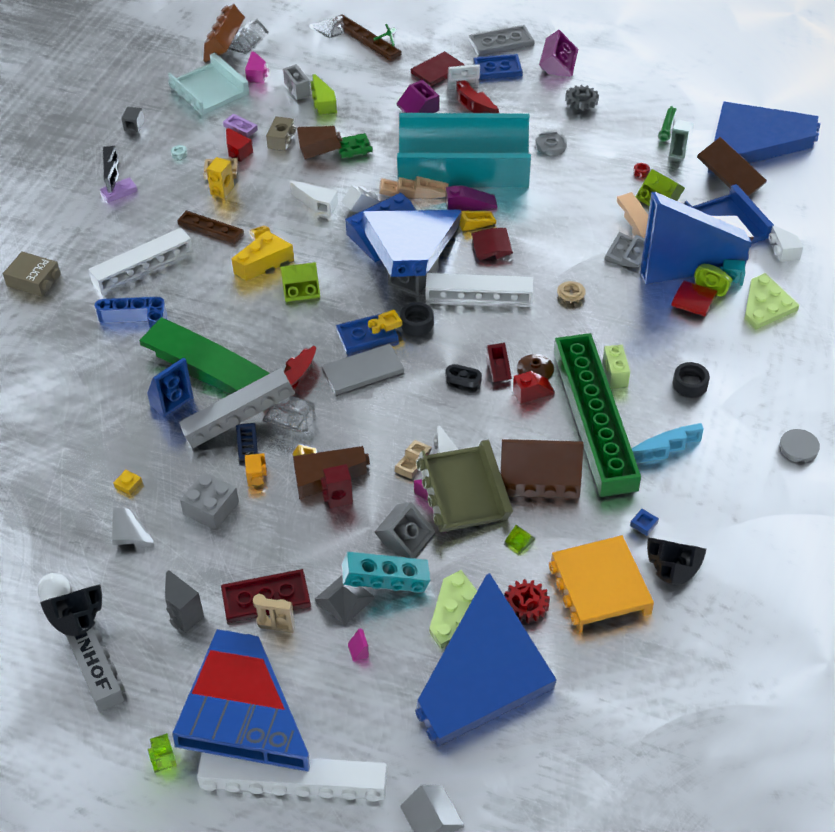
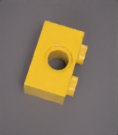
(220, 177)

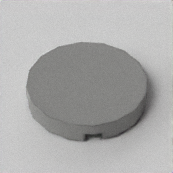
(551, 143)
(799, 445)

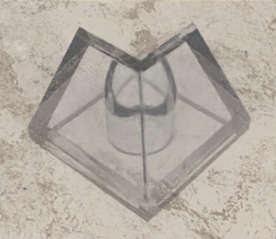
(329, 27)

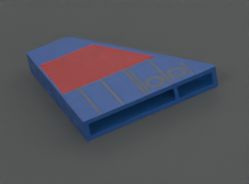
(240, 707)

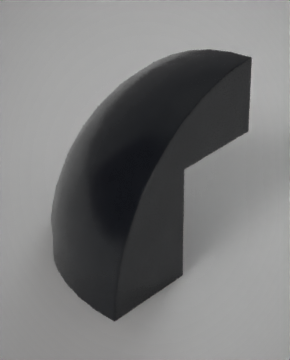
(674, 561)
(74, 611)

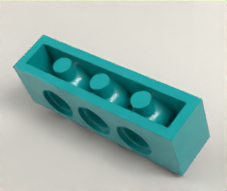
(385, 572)

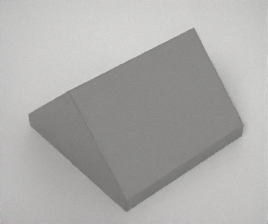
(431, 810)

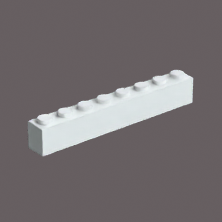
(324, 777)

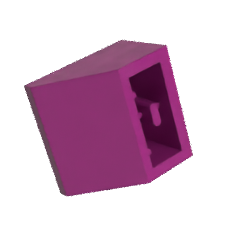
(419, 99)

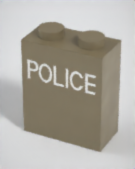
(32, 274)

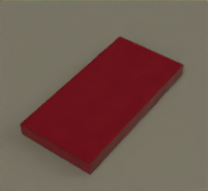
(286, 586)

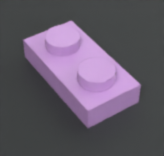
(240, 125)
(121, 189)

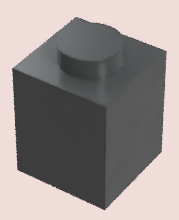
(133, 119)

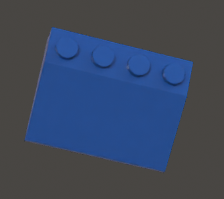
(354, 223)

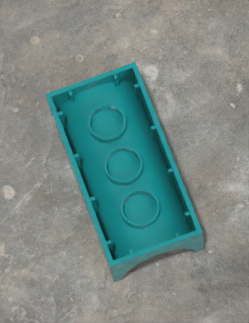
(465, 148)

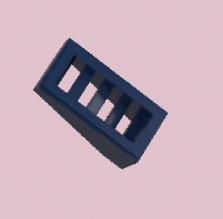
(246, 429)

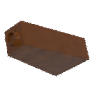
(310, 467)

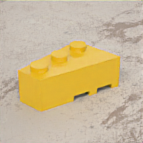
(261, 255)

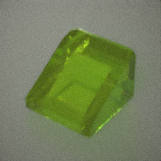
(519, 539)

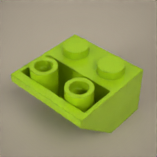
(661, 184)
(300, 281)

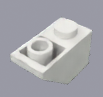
(359, 199)
(785, 244)

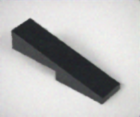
(110, 162)

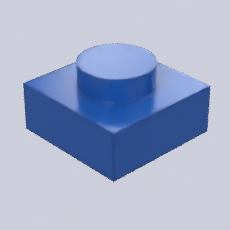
(644, 522)

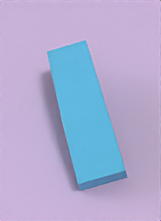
(669, 441)

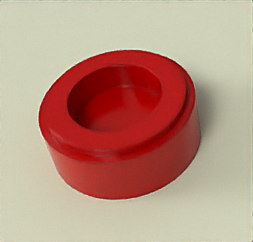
(641, 170)

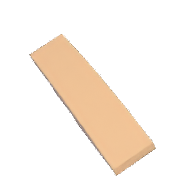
(419, 188)
(634, 213)

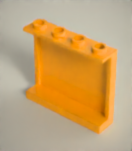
(600, 581)

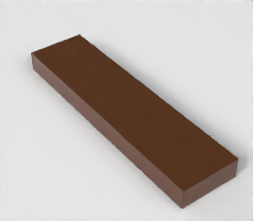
(210, 227)

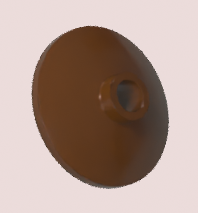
(537, 364)

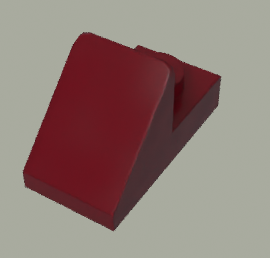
(498, 361)

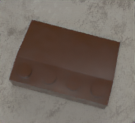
(542, 468)

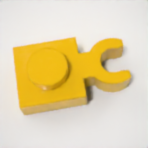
(386, 321)

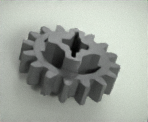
(582, 97)

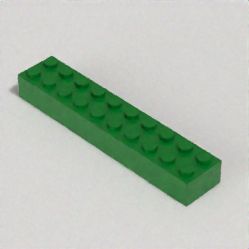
(596, 415)

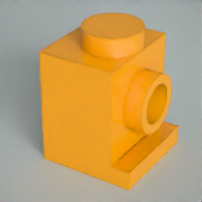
(255, 469)

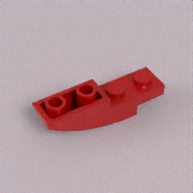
(474, 101)
(298, 367)

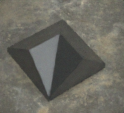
(344, 600)

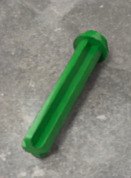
(664, 135)

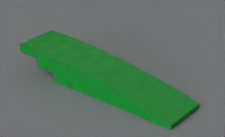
(204, 358)

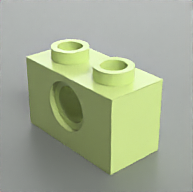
(616, 366)

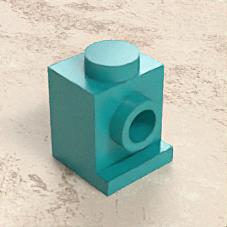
(735, 270)

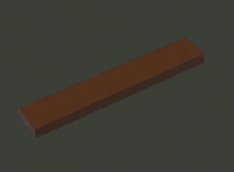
(366, 37)

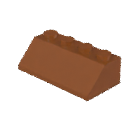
(223, 31)

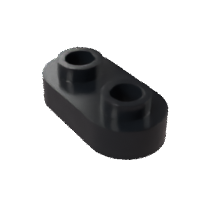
(463, 375)

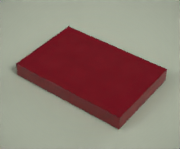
(436, 68)

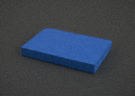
(499, 66)
(358, 336)

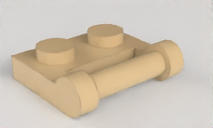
(280, 614)

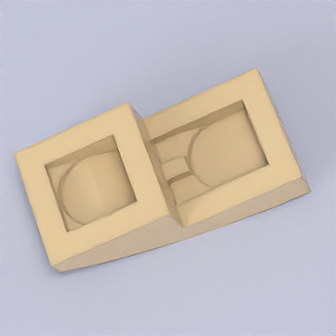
(407, 465)

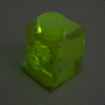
(161, 753)

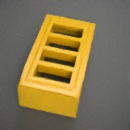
(476, 219)

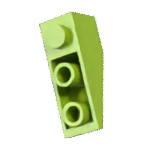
(323, 96)

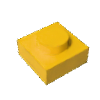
(127, 482)

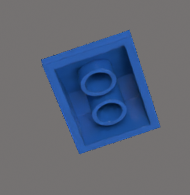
(170, 388)

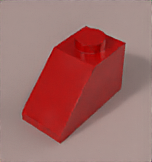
(238, 145)
(531, 386)

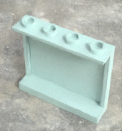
(210, 85)

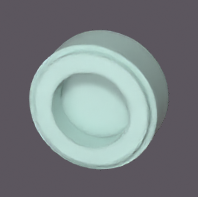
(179, 152)

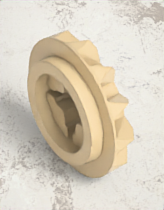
(577, 289)

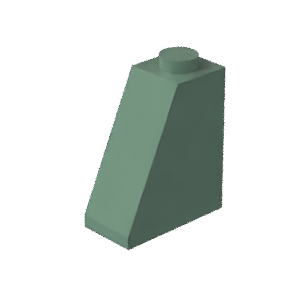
(680, 139)

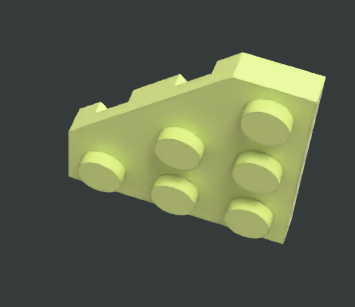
(767, 302)
(451, 606)

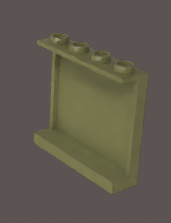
(464, 487)

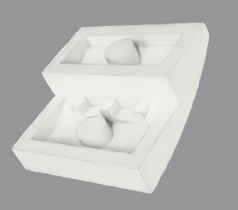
(469, 73)

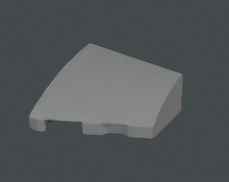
(129, 529)

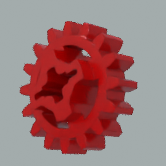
(536, 600)

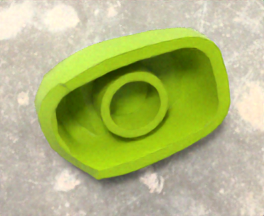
(713, 278)

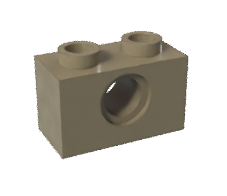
(280, 133)

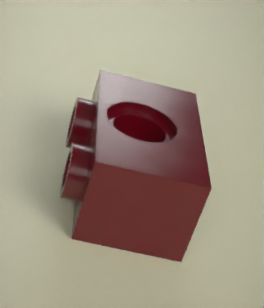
(337, 486)

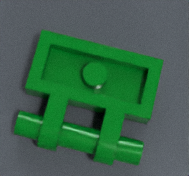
(355, 145)

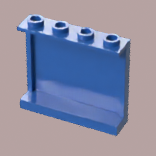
(739, 205)

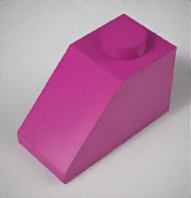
(256, 69)

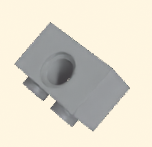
(296, 82)

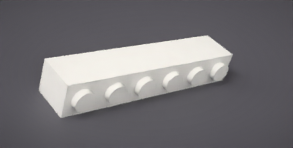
(140, 260)
(479, 288)

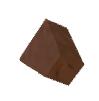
(318, 140)

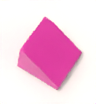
(358, 646)

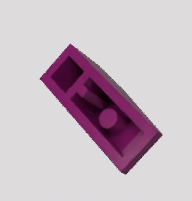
(469, 199)

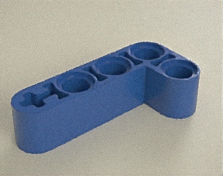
(131, 309)

